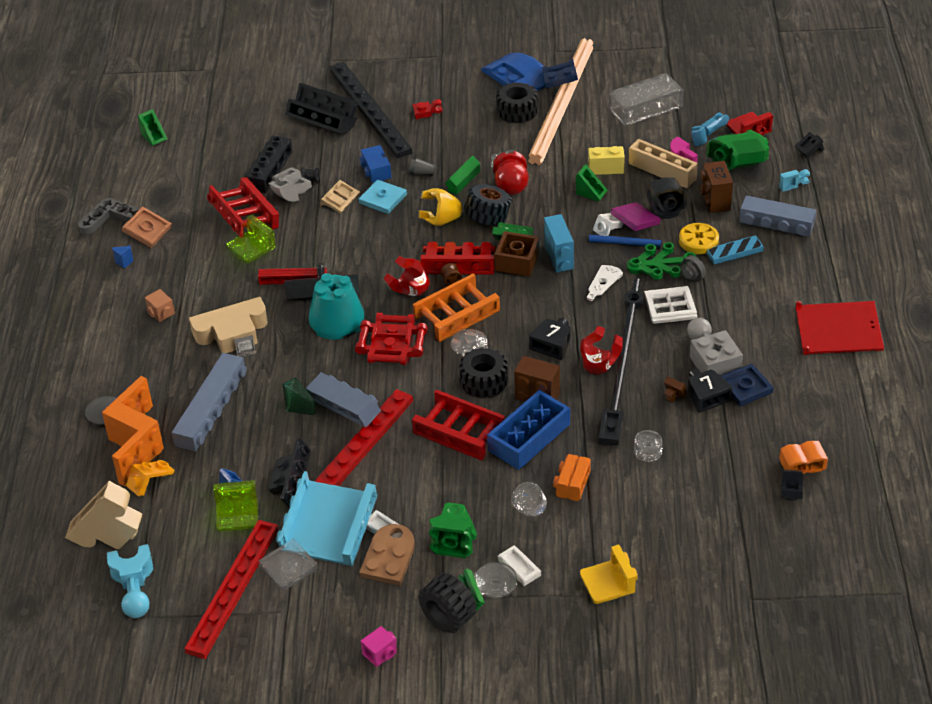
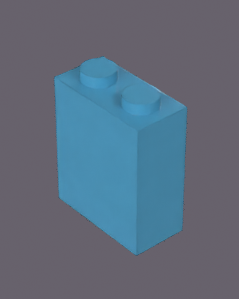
(558, 243)

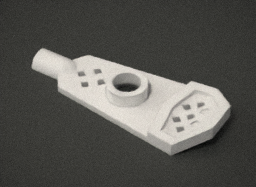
(607, 275)

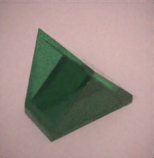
(297, 398)

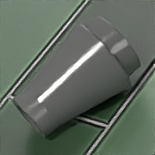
(420, 167)

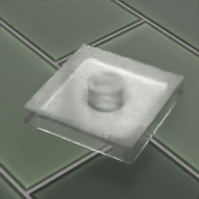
(288, 564)

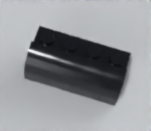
(323, 108)

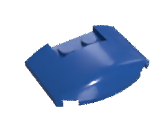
(516, 68)

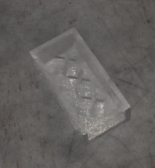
(645, 99)

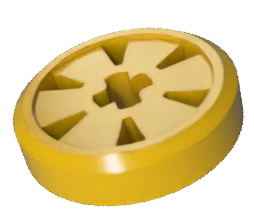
(698, 238)

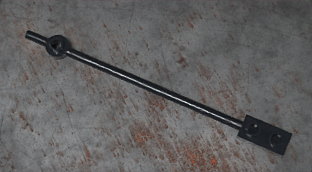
(612, 418)

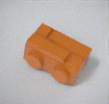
(572, 477)

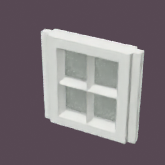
(670, 305)

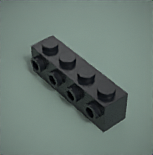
(269, 162)

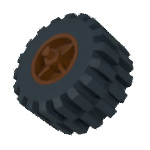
(487, 204)

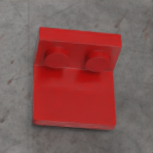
(750, 121)

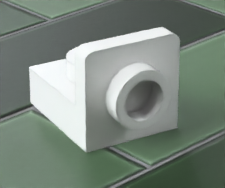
(606, 223)

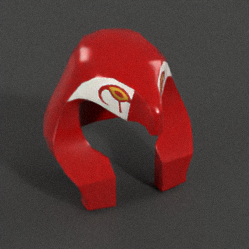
(413, 279)
(595, 359)

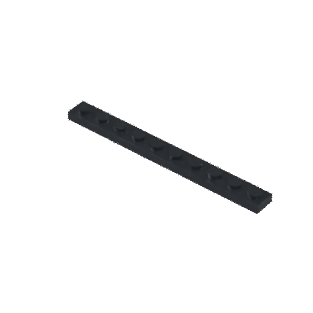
(371, 110)

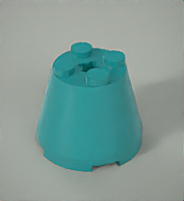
(335, 307)

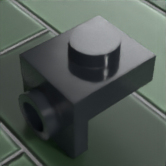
(792, 485)

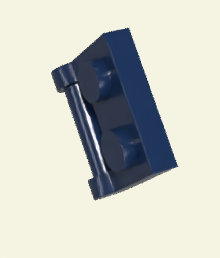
(560, 74)

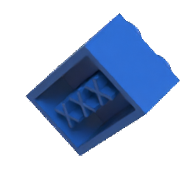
(528, 429)

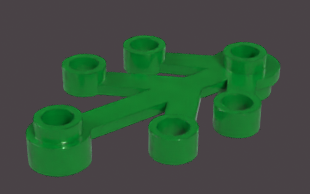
(641, 264)

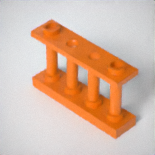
(463, 319)

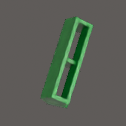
(463, 175)

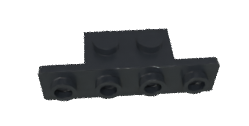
(288, 471)

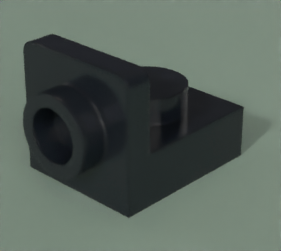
(810, 144)

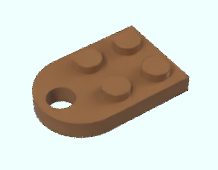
(389, 556)

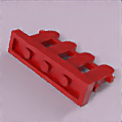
(466, 263)

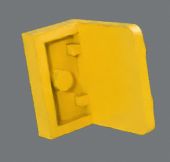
(610, 578)

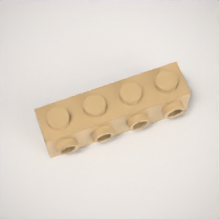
(662, 163)

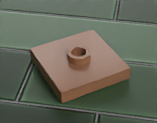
(146, 227)

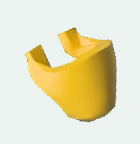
(448, 207)

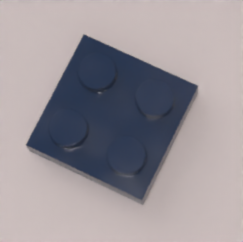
(748, 384)

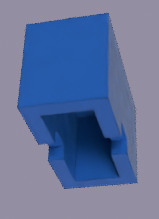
(375, 164)

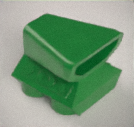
(452, 532)

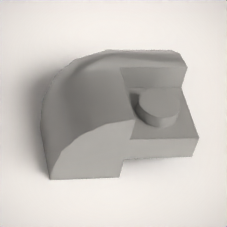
(289, 184)

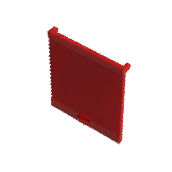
(839, 327)

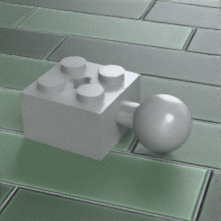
(712, 350)

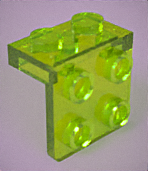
(236, 505)

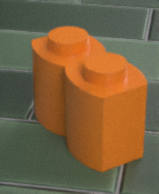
(805, 457)

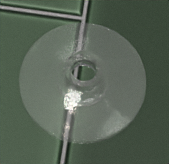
(496, 579)

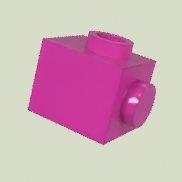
(379, 646)

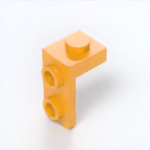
(141, 474)

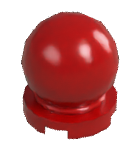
(511, 172)

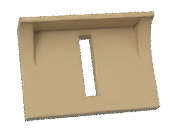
(335, 201)

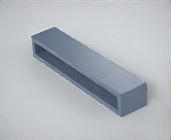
(209, 402)

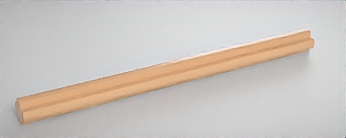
(559, 105)

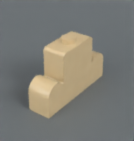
(229, 324)
(105, 519)

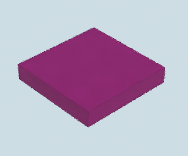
(635, 216)

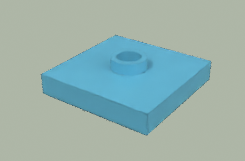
(382, 196)

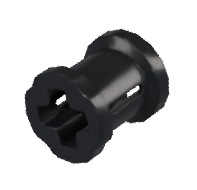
(305, 173)

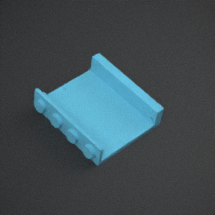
(328, 520)

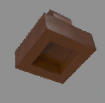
(673, 389)

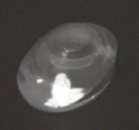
(529, 499)

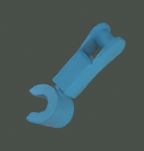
(699, 132)

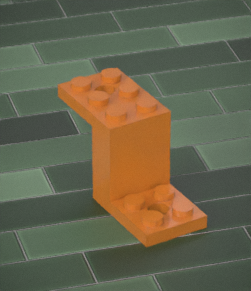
(132, 429)

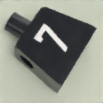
(551, 338)
(708, 389)

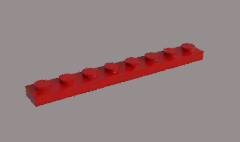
(365, 439)
(231, 590)

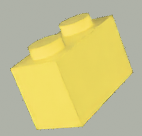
(606, 160)

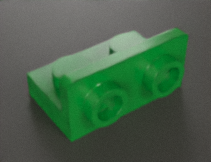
(498, 232)

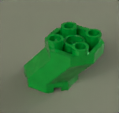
(739, 149)

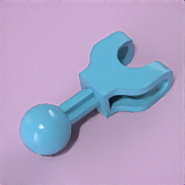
(132, 575)

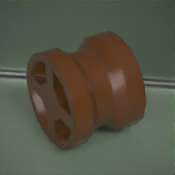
(450, 274)

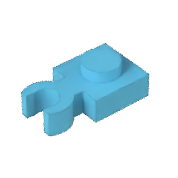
(791, 179)

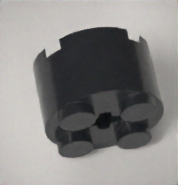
(666, 197)

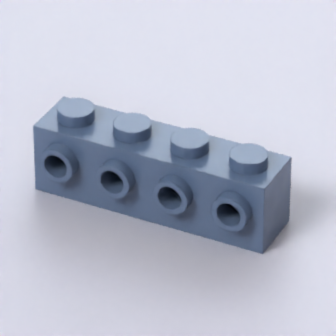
(777, 216)
(344, 399)

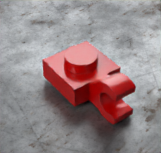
(424, 109)

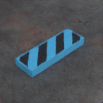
(735, 249)

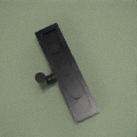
(305, 287)

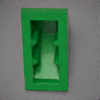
(151, 128)
(589, 185)

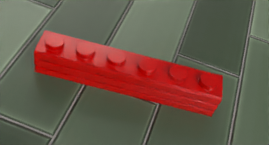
(277, 276)

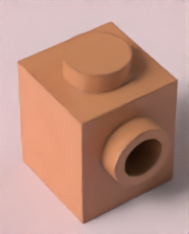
(159, 305)

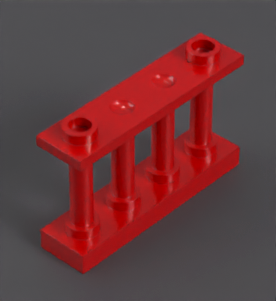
(252, 197)
(455, 439)

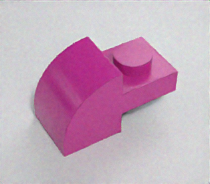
(682, 148)

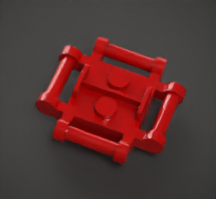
(391, 341)

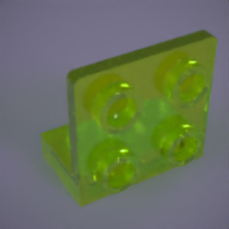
(255, 242)

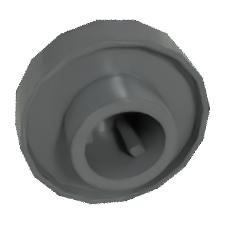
(693, 269)

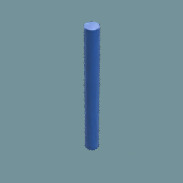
(623, 240)

